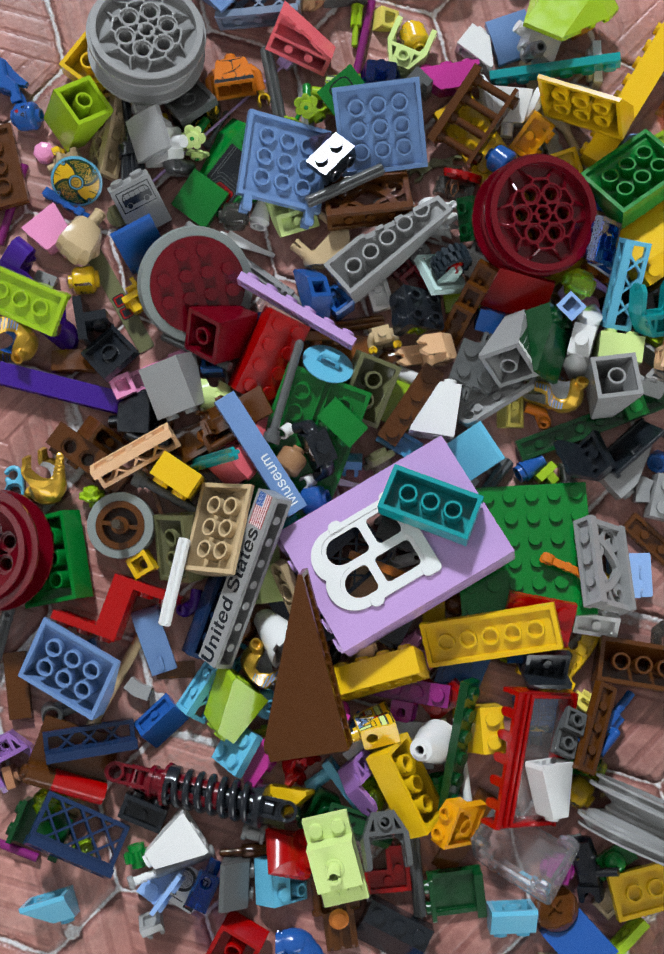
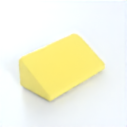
(511, 415)

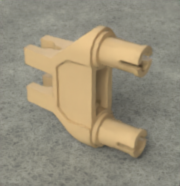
(327, 248)

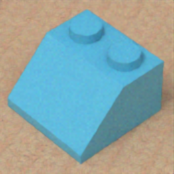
(511, 917)

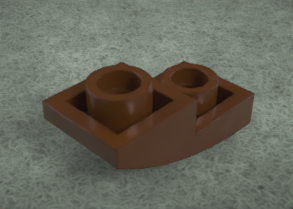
(68, 361)

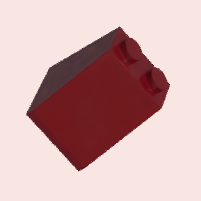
(219, 331)

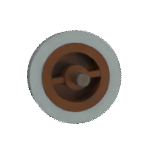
(120, 525)

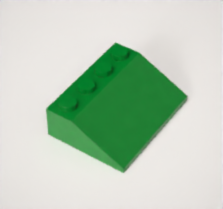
(629, 178)
(70, 568)

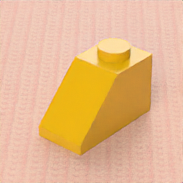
(295, 794)

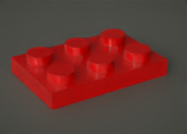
(565, 610)

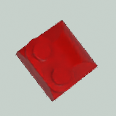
(287, 853)

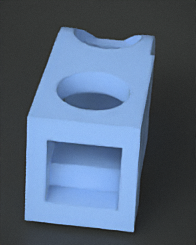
(571, 305)

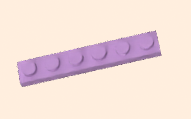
(289, 305)

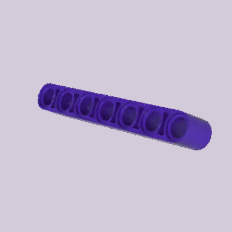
(58, 387)

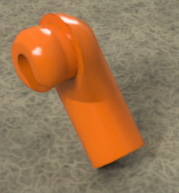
(540, 414)

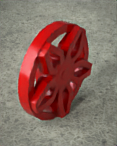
(462, 175)

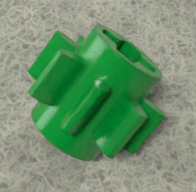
(135, 854)

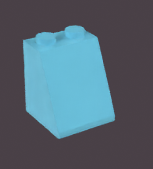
(475, 451)

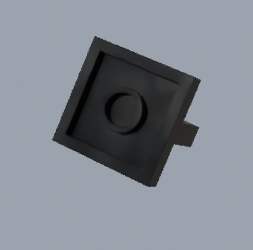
(88, 320)
(110, 353)

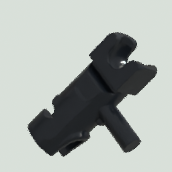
(588, 871)

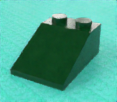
(549, 339)

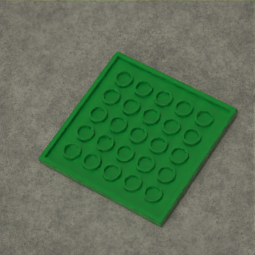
(534, 522)

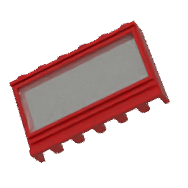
(529, 738)

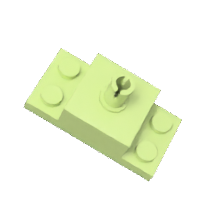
(334, 858)

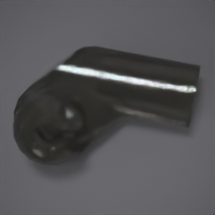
(657, 633)

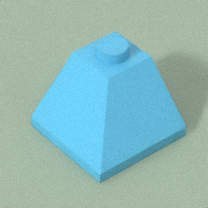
(53, 906)

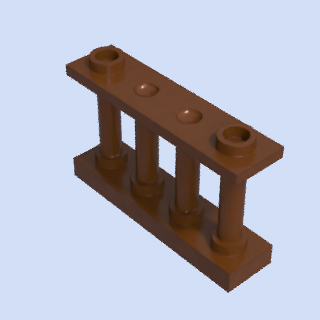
(462, 98)

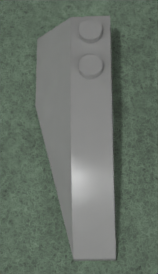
(380, 252)

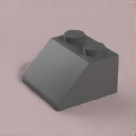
(235, 883)

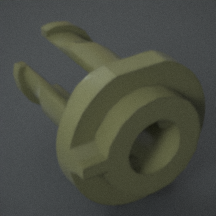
(378, 460)

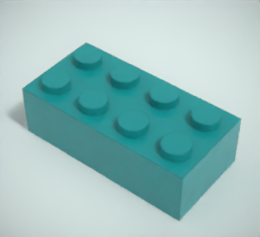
(430, 504)

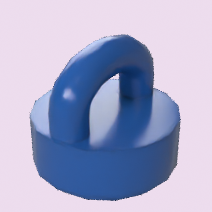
(656, 461)

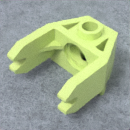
(405, 56)

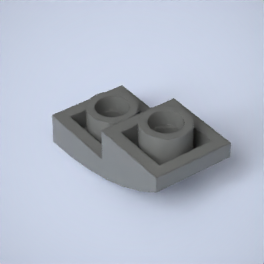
(568, 731)

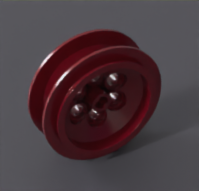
(32, 552)

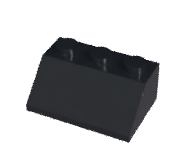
(393, 928)

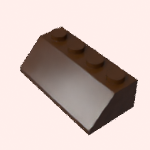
(629, 664)

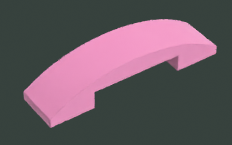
(131, 383)

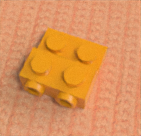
(457, 822)

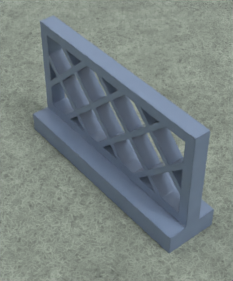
(253, 16)

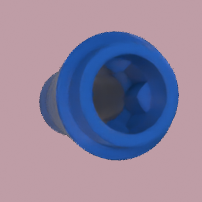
(529, 468)

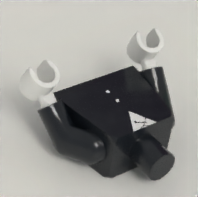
(317, 449)

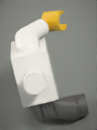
(535, 46)
(173, 159)

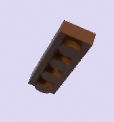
(410, 404)
(596, 726)

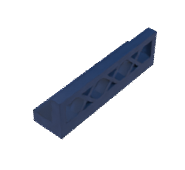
(90, 749)

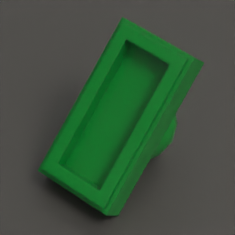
(615, 857)

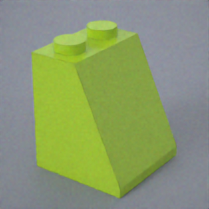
(77, 112)
(232, 704)

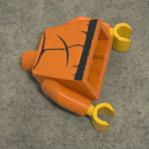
(235, 79)

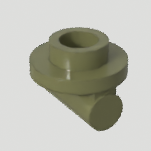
(114, 217)

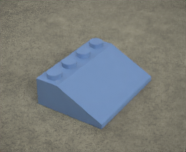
(70, 669)

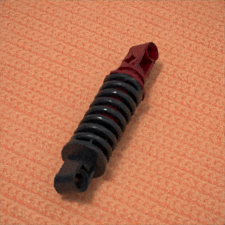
(204, 793)

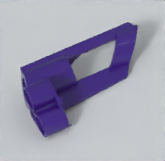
(20, 258)

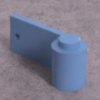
(153, 640)

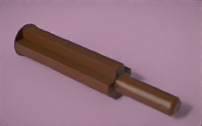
(246, 850)

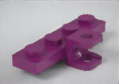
(413, 694)

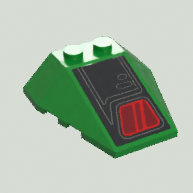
(225, 159)

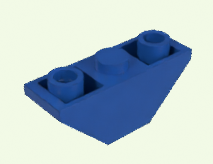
(314, 291)

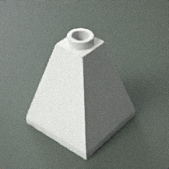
(176, 842)

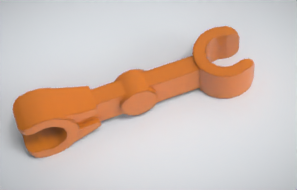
(549, 559)

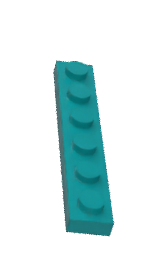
(562, 69)

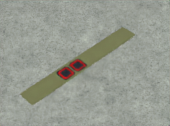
(115, 292)

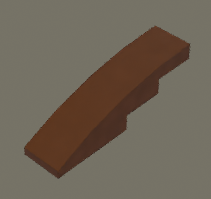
(470, 300)

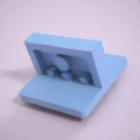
(641, 574)

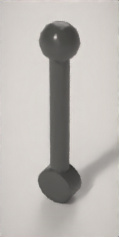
(208, 143)

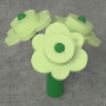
(195, 139)

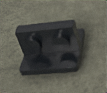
(546, 670)

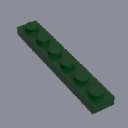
(459, 739)

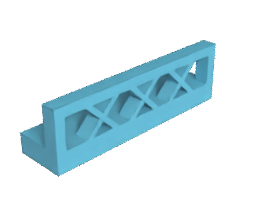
(618, 279)
(198, 690)

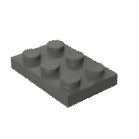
(192, 104)

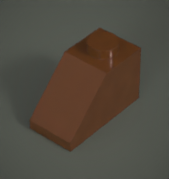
(101, 435)

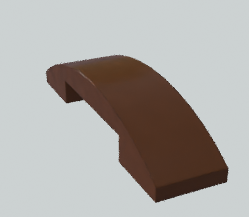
(453, 857)

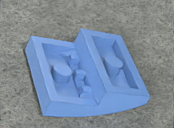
(503, 38)

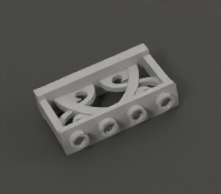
(597, 590)

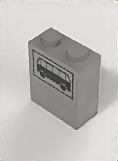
(138, 197)

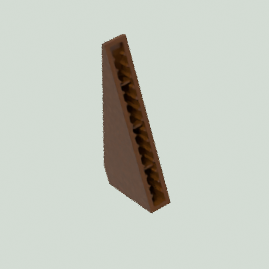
(307, 702)

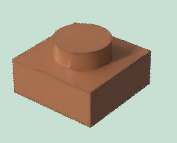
(11, 776)

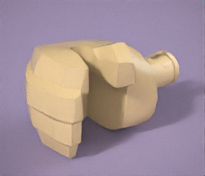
(82, 238)

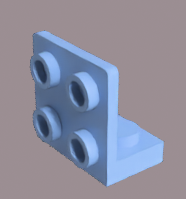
(158, 890)

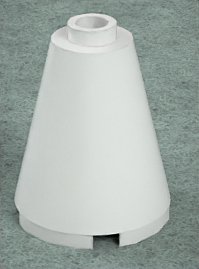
(272, 633)
(432, 742)

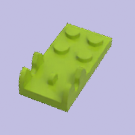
(31, 302)

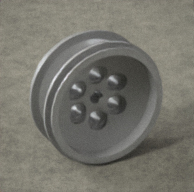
(160, 74)
(630, 820)

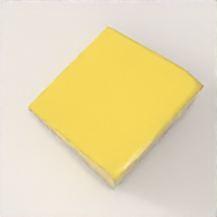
(384, 19)

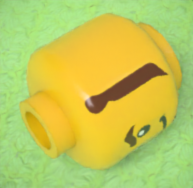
(84, 280)

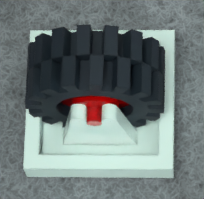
(444, 269)

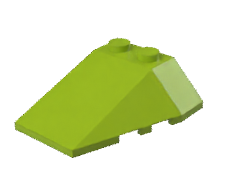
(567, 17)

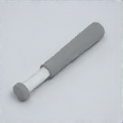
(163, 871)

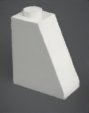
(550, 786)

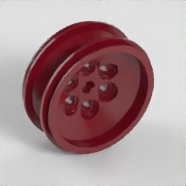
(506, 239)

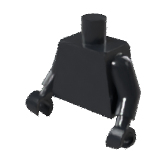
(135, 418)

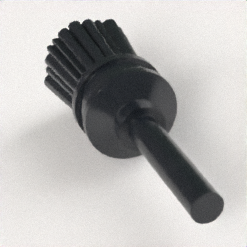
(126, 151)

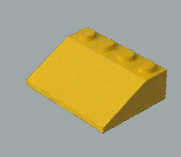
(585, 107)
(648, 229)

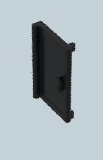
(633, 444)

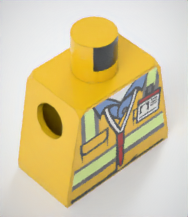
(375, 727)

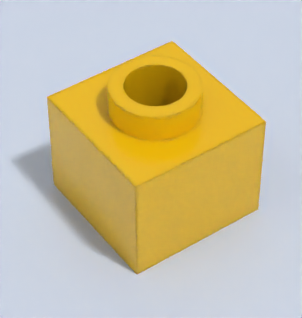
(135, 564)

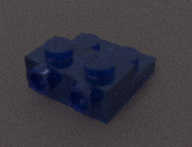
(603, 241)

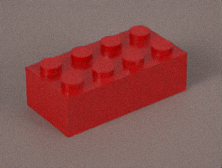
(267, 353)

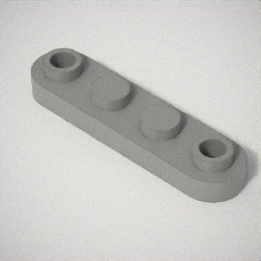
(487, 405)

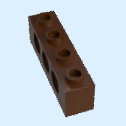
(63, 436)

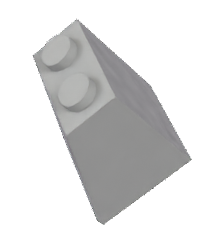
(612, 384)
(173, 386)

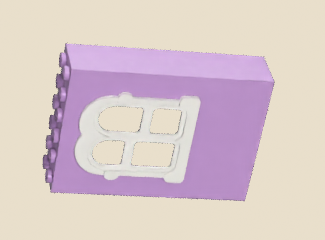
(443, 567)

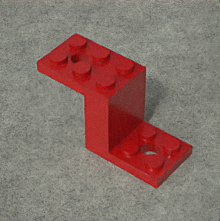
(115, 610)

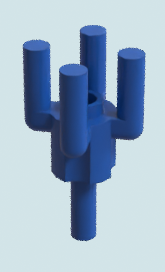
(615, 722)

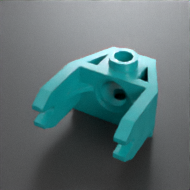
(646, 321)

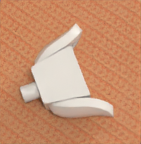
(517, 117)
(582, 341)

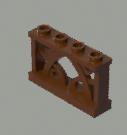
(356, 215)

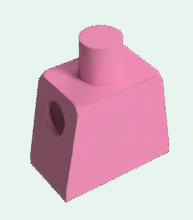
(46, 228)

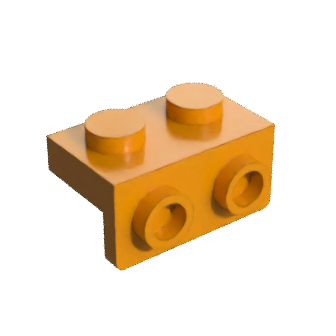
(533, 135)

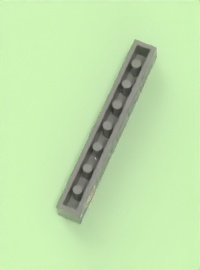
(243, 588)

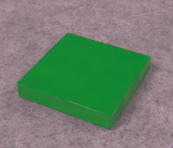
(200, 198)

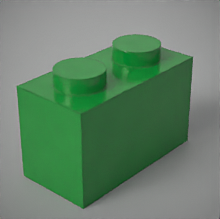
(341, 422)

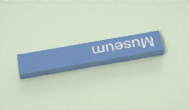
(258, 450)

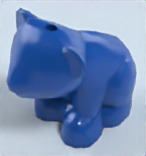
(296, 942)

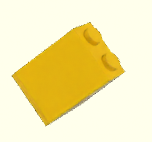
(485, 729)

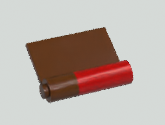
(73, 778)

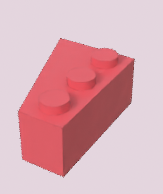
(300, 41)

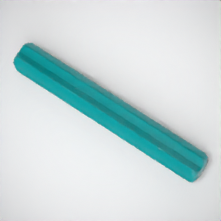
(215, 458)

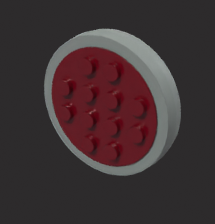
(190, 270)

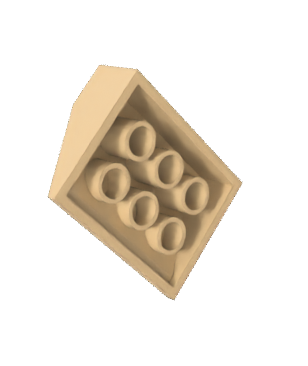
(218, 529)

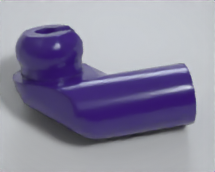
(190, 606)

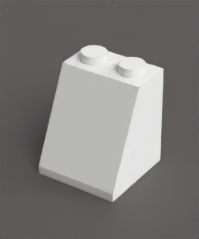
(439, 413)

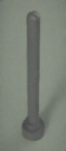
(272, 433)
(141, 480)

